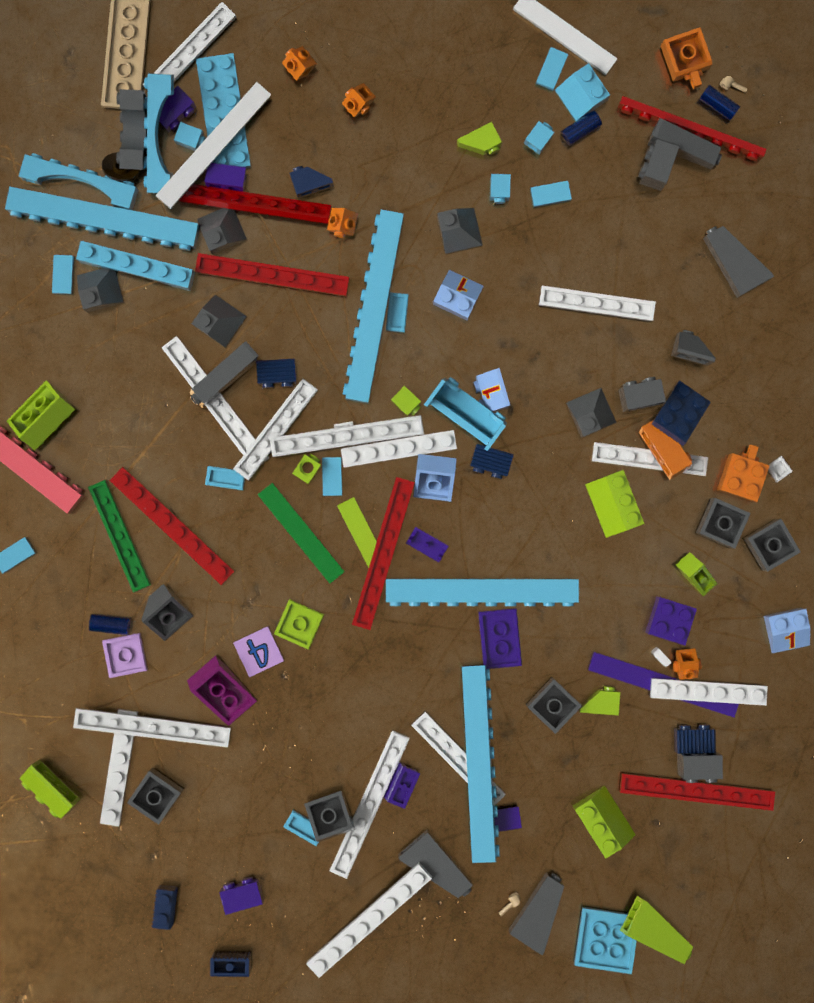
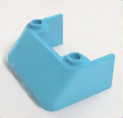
(467, 411)

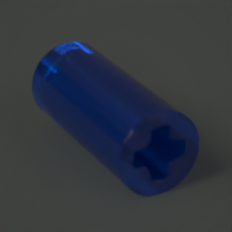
(719, 102)
(581, 127)
(109, 624)

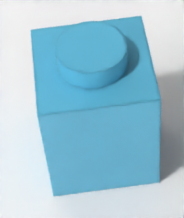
(189, 136)
(539, 137)
(500, 188)

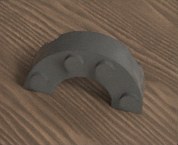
(133, 132)

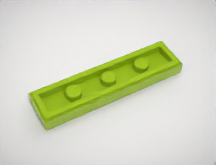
(359, 528)

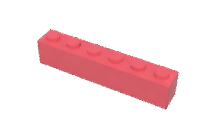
(38, 473)

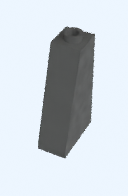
(690, 146)
(736, 262)
(224, 375)
(438, 863)
(538, 914)

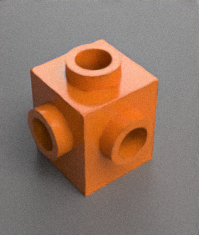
(299, 62)
(358, 100)
(342, 222)
(687, 664)

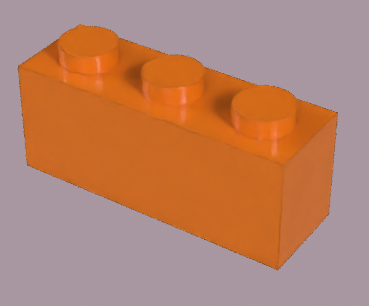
(666, 451)

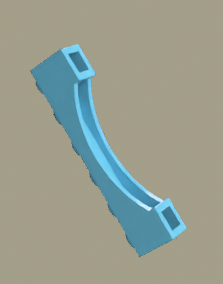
(159, 89)
(37, 170)
(136, 265)

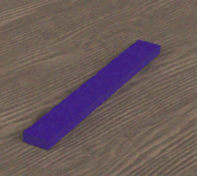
(642, 678)

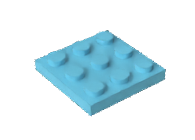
(602, 943)

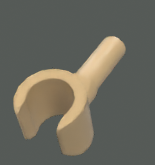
(729, 81)
(514, 901)

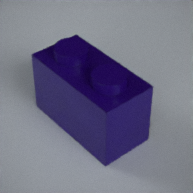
(176, 109)
(241, 895)

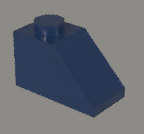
(309, 181)

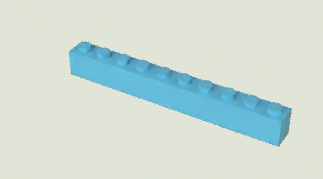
(103, 218)
(374, 306)
(482, 590)
(479, 764)

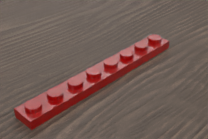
(718, 138)
(257, 203)
(272, 274)
(172, 525)
(383, 553)
(697, 792)

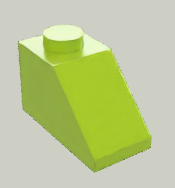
(481, 140)
(696, 573)
(603, 701)

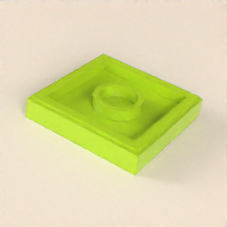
(299, 624)

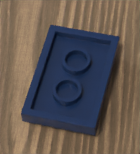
(681, 413)

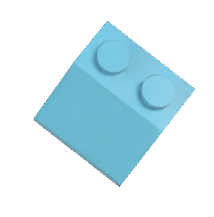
(582, 92)

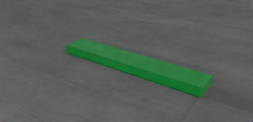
(301, 533)
(119, 536)

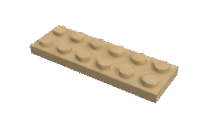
(125, 49)

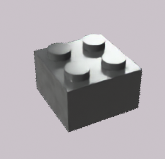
(659, 163)
(641, 395)
(723, 523)
(772, 545)
(553, 705)
(700, 766)
(155, 796)
(329, 816)

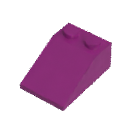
(221, 690)

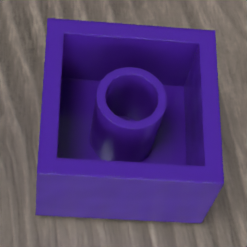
(671, 620)

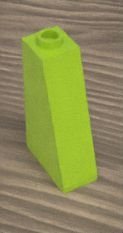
(652, 930)

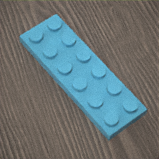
(219, 96)

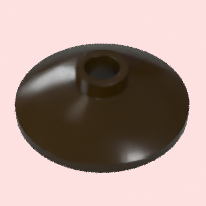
(113, 170)

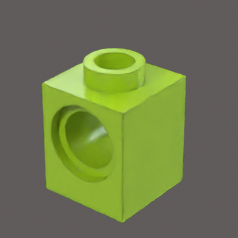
(406, 401)
(307, 477)

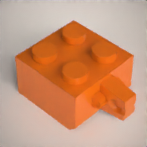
(687, 56)
(743, 475)

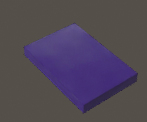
(500, 638)

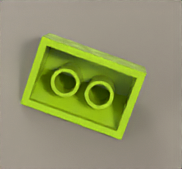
(40, 415)
(614, 503)
(49, 789)
(604, 821)

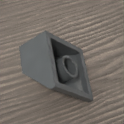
(221, 229)
(459, 229)
(99, 289)
(219, 320)
(691, 348)
(591, 412)
(165, 612)

